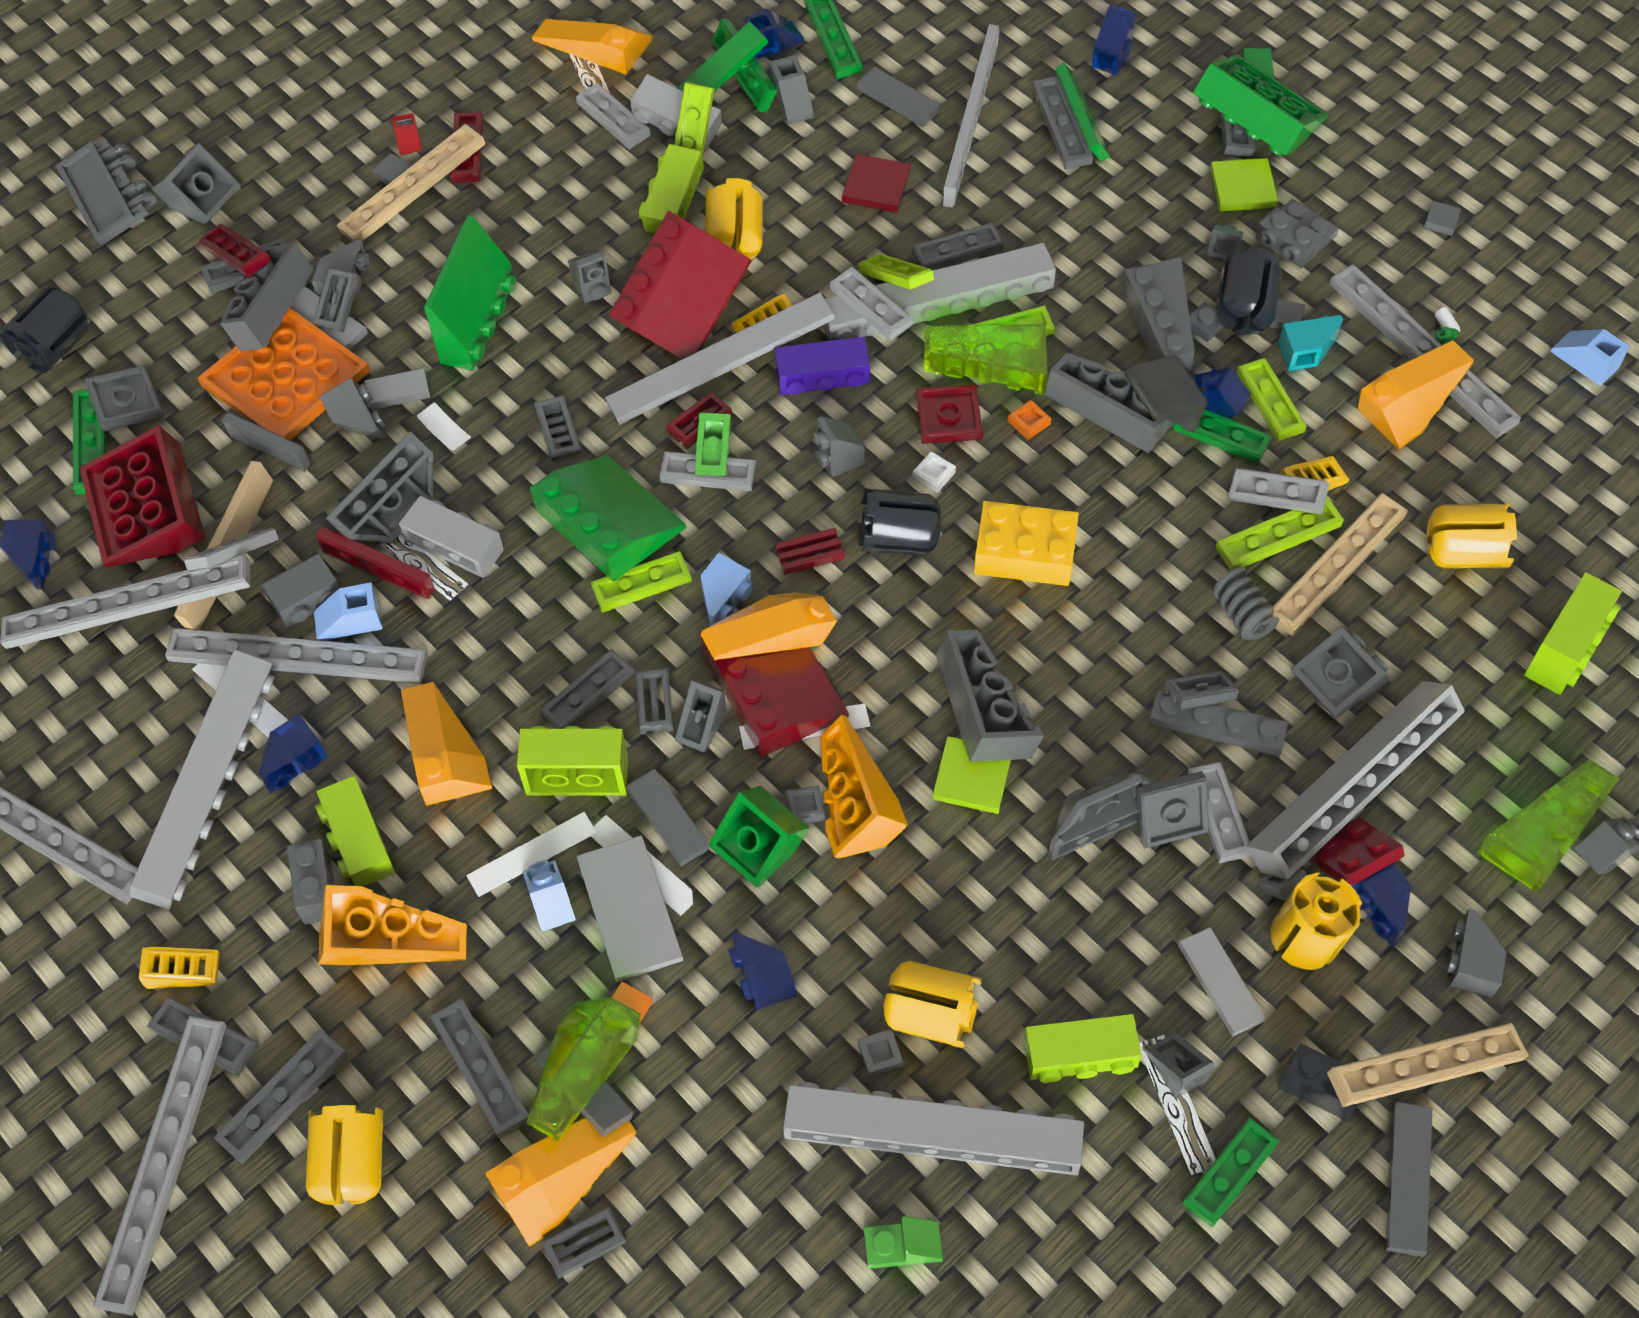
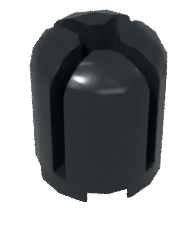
(1248, 291)
(46, 328)
(899, 522)

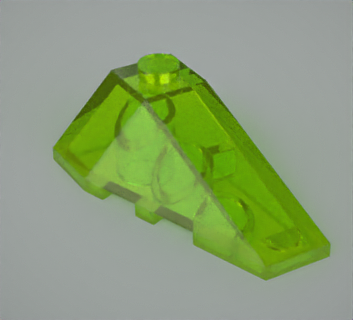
(580, 1060)

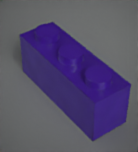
(822, 365)

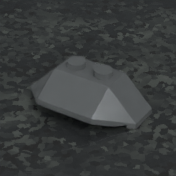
(386, 494)
(1097, 812)

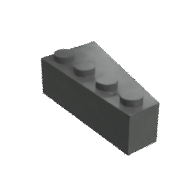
(266, 297)
(1160, 309)
(1105, 400)
(985, 708)

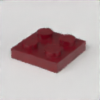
(1357, 852)

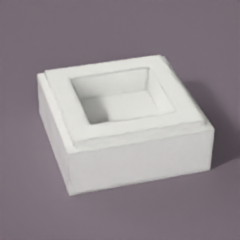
(934, 472)

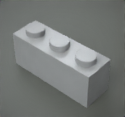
(661, 104)
(452, 536)

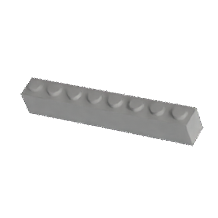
(955, 290)
(1355, 779)
(201, 780)
(934, 1129)

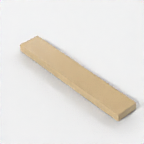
(411, 184)
(234, 524)
(1337, 563)
(1426, 1064)

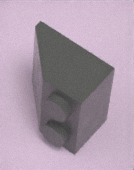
(196, 185)

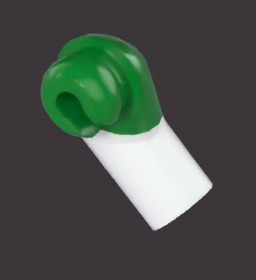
(1449, 327)

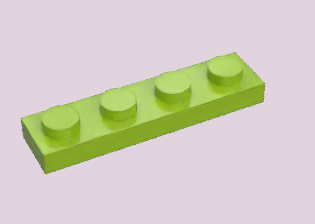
(1277, 535)

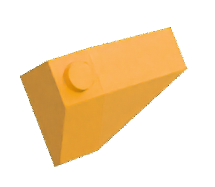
(601, 43)
(1411, 394)
(771, 626)
(441, 748)
(859, 798)
(373, 929)
(552, 1176)

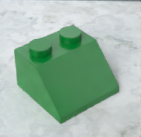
(758, 835)

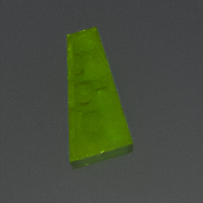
(990, 353)
(1544, 830)

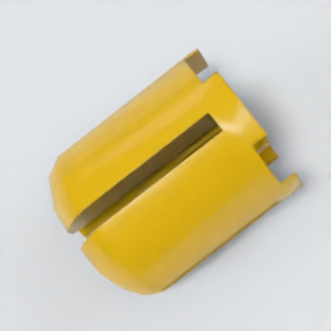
(734, 221)
(1471, 536)
(1316, 921)
(926, 1018)
(344, 1155)

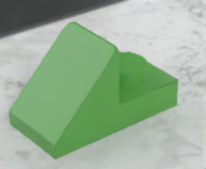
(713, 444)
(903, 1244)

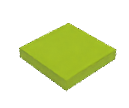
(1243, 184)
(968, 783)

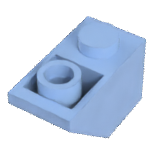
(1592, 353)
(724, 587)
(348, 613)
(548, 894)

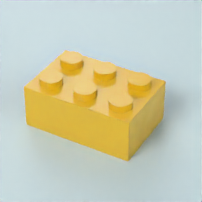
(1026, 543)

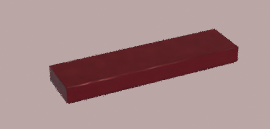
(235, 250)
(375, 563)

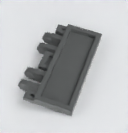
(103, 190)

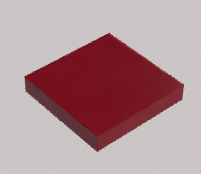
(876, 183)
(949, 414)

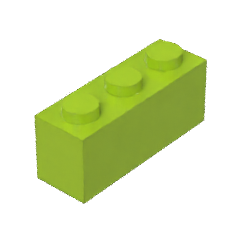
(673, 186)
(353, 833)
(1082, 1048)

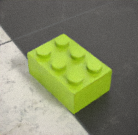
(1575, 634)
(573, 761)

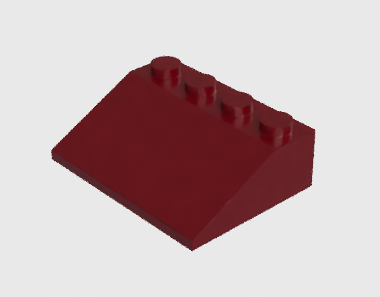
(680, 287)
(142, 500)
(777, 695)

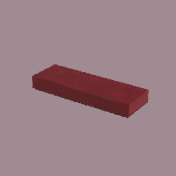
(471, 168)

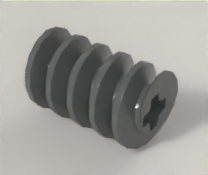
(1244, 605)

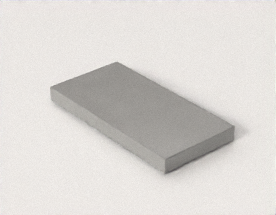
(629, 909)

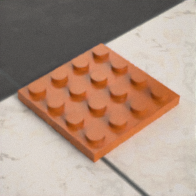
(285, 379)

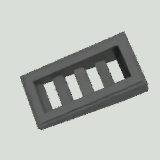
(553, 406)

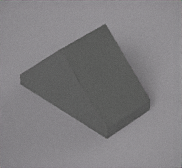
(701, 715)
(1180, 1064)

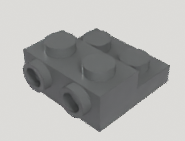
(1295, 232)
(1341, 672)

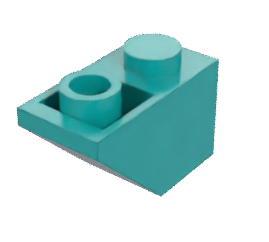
(1308, 341)

